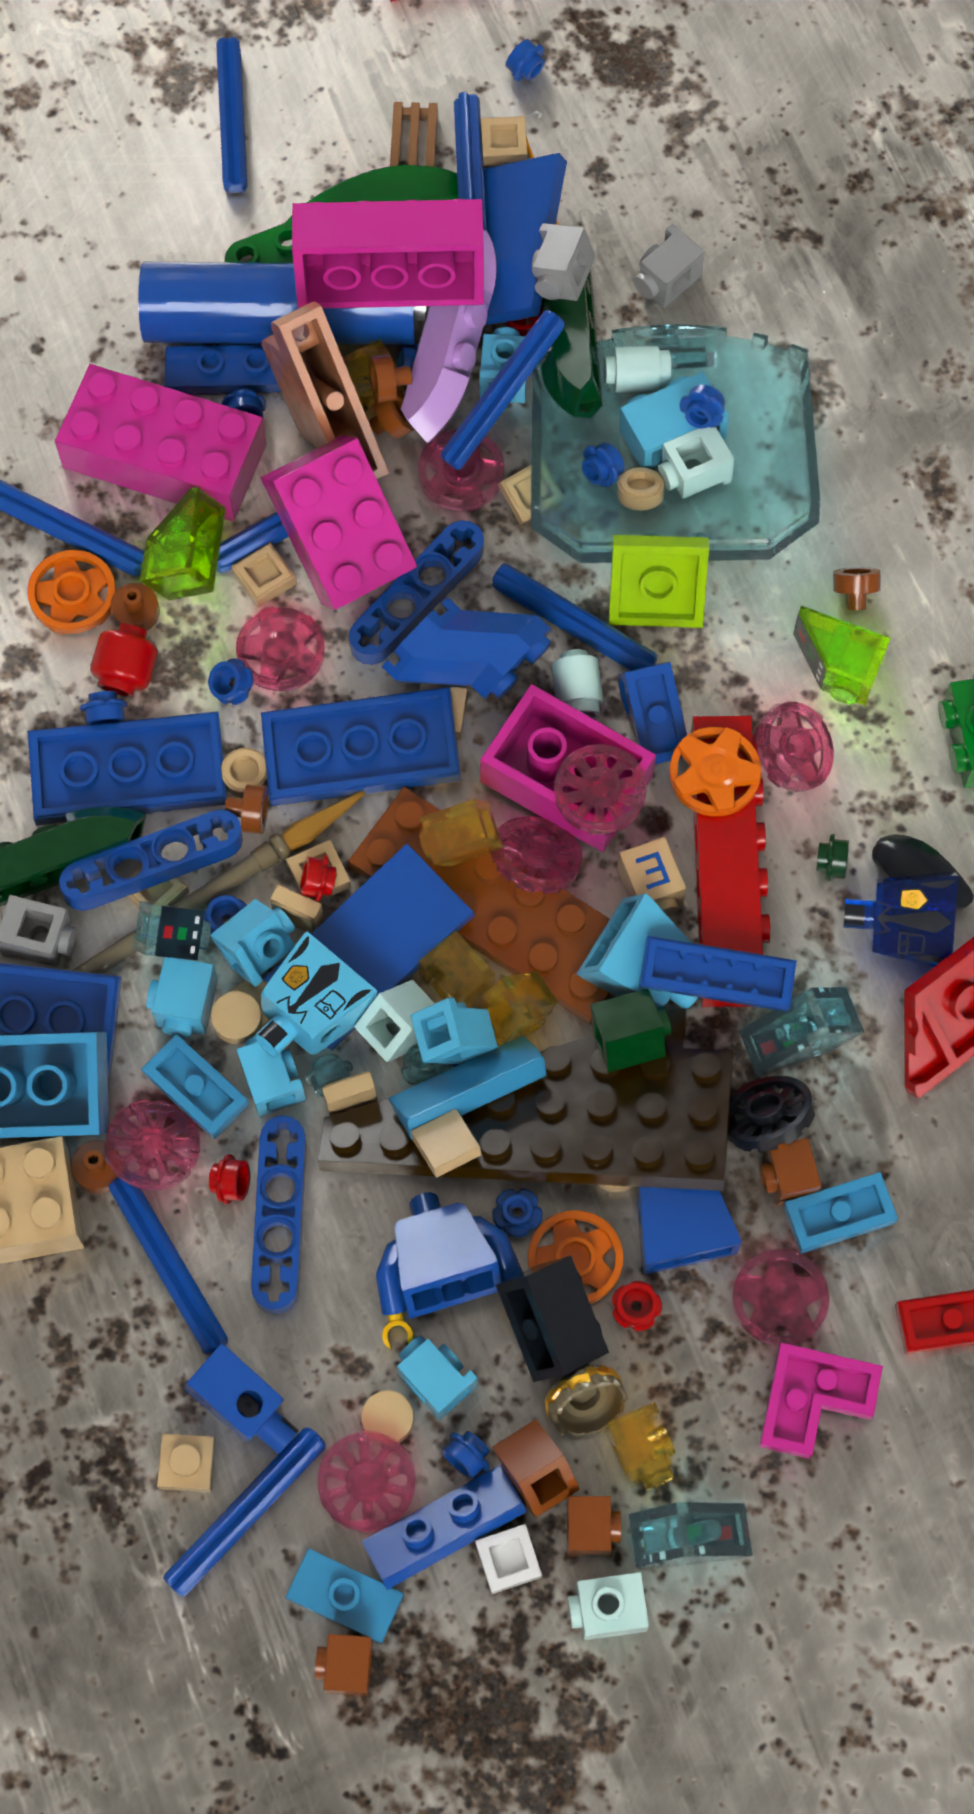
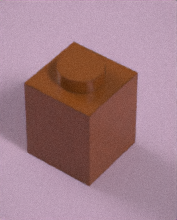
(536, 1468)

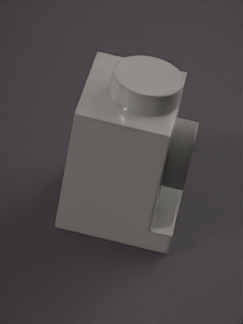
(562, 262)
(669, 267)
(26, 919)

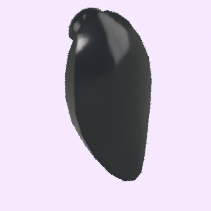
(908, 856)

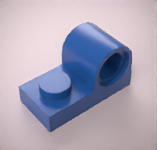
(654, 707)

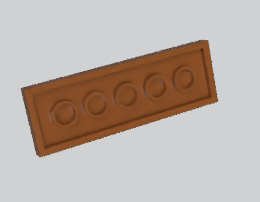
(509, 925)

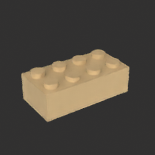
(38, 1201)

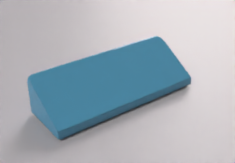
(470, 1084)

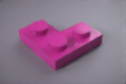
(809, 1382)

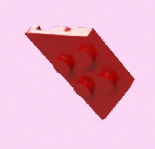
(939, 1021)

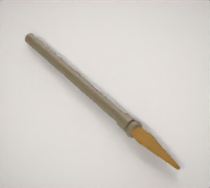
(261, 859)

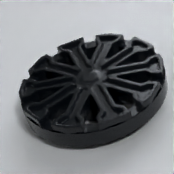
(769, 1112)

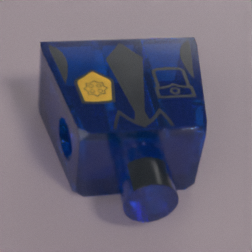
(909, 917)

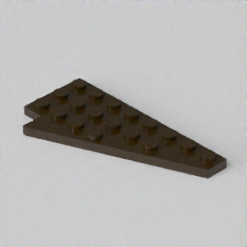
(576, 1125)

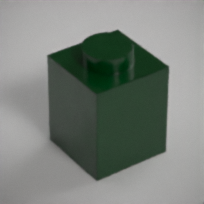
(629, 1029)

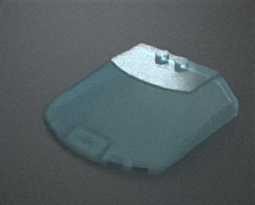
(768, 434)

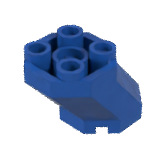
(470, 649)

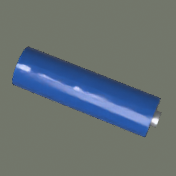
(242, 299)

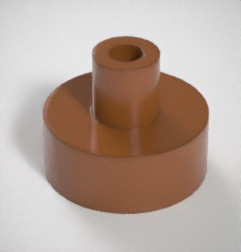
(386, 377)
(391, 418)
(856, 584)
(135, 605)
(250, 808)
(91, 1176)

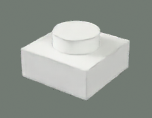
(508, 1559)

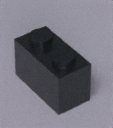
(552, 1319)

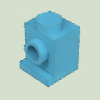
(496, 351)
(254, 940)
(452, 1032)
(270, 1078)
(435, 1376)

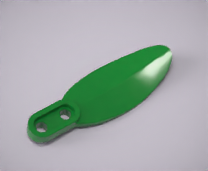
(380, 184)

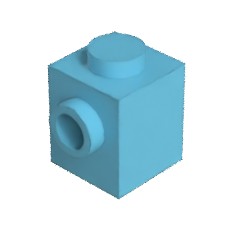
(182, 996)

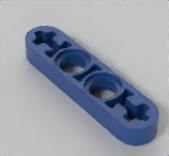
(422, 596)
(154, 867)
(284, 1214)

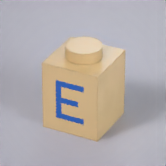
(653, 871)

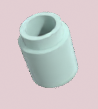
(637, 369)
(578, 681)

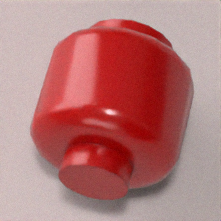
(124, 660)

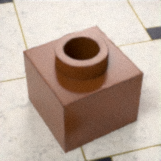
(790, 1171)
(591, 1526)
(345, 1664)

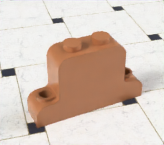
(318, 382)

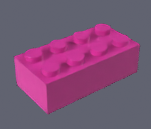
(388, 253)
(159, 440)

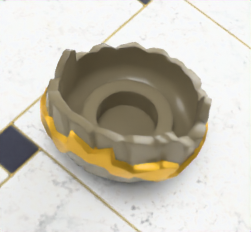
(585, 1400)

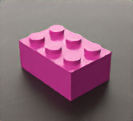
(339, 522)
(535, 743)

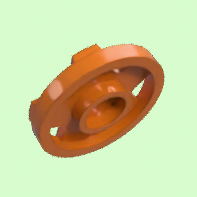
(71, 592)
(715, 771)
(585, 1249)

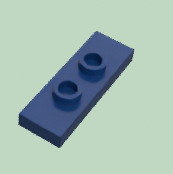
(218, 369)
(717, 973)
(443, 1526)

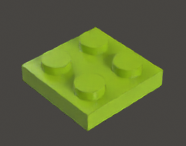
(658, 581)

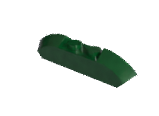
(572, 362)
(39, 859)

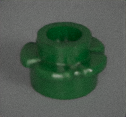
(833, 858)

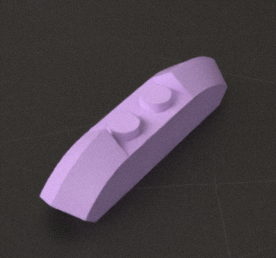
(447, 357)

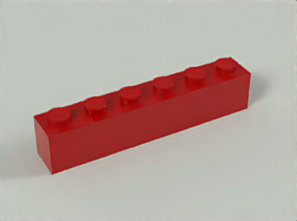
(728, 865)

